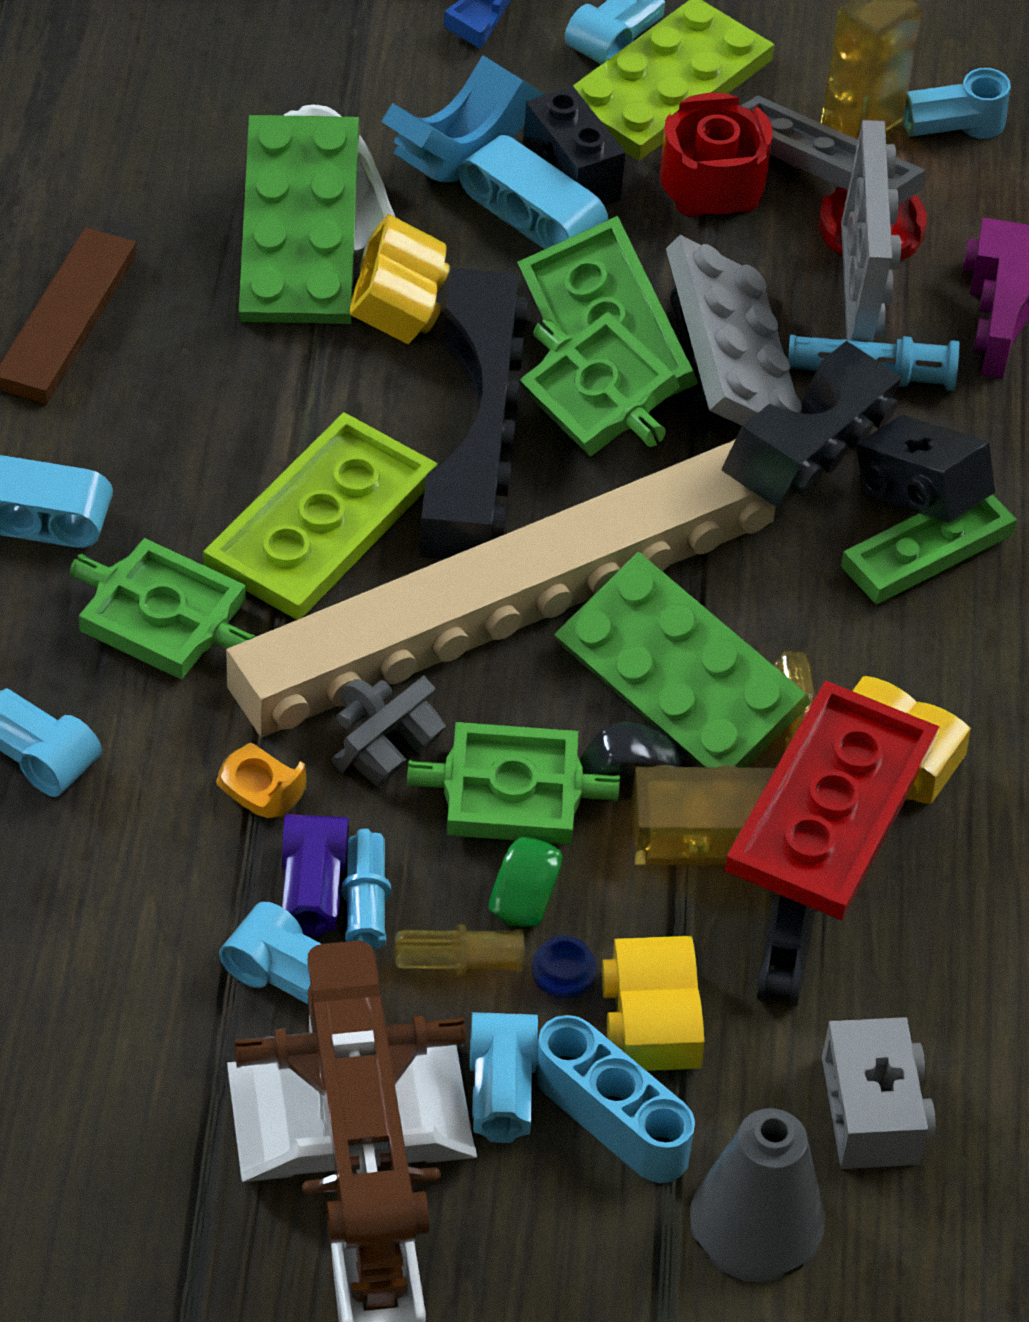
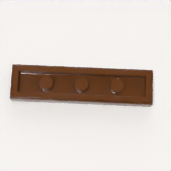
(66, 315)

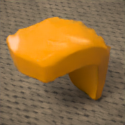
(261, 781)

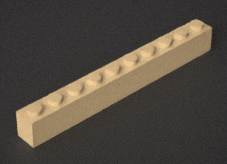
(489, 590)

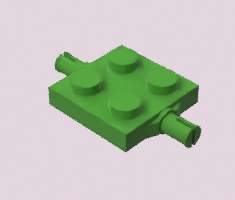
(599, 383)
(160, 607)
(513, 782)

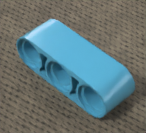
(529, 192)
(52, 502)
(623, 1125)

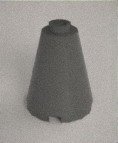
(760, 1201)

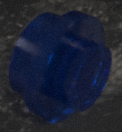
(564, 967)

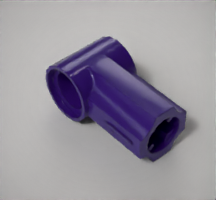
(312, 861)

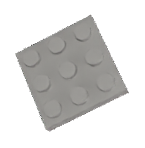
(866, 234)

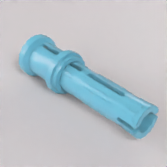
(805, 351)

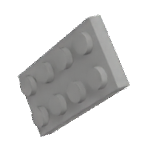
(731, 332)

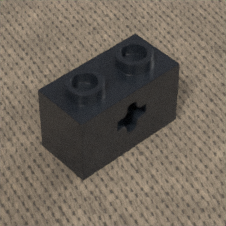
(576, 142)
(925, 468)

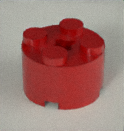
(715, 155)

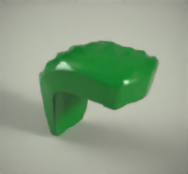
(526, 882)

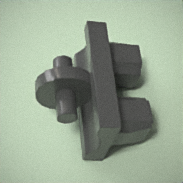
(369, 744)

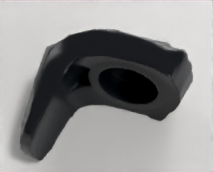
(626, 746)

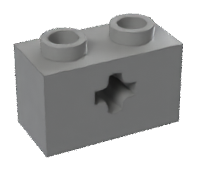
(876, 1093)

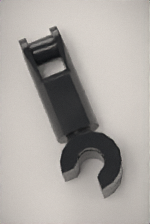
(787, 947)

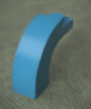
(484, 109)

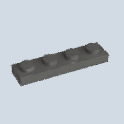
(826, 151)

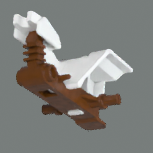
(356, 1101)

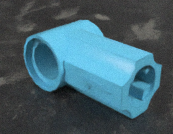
(611, 27)
(975, 106)
(47, 749)
(269, 950)
(503, 1062)

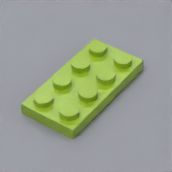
(677, 58)
(320, 516)

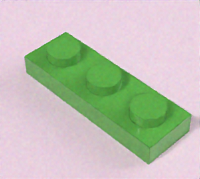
(924, 548)

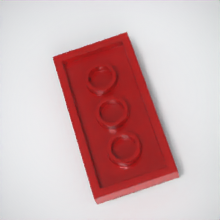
(832, 800)

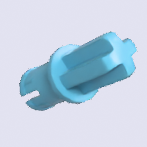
(366, 889)

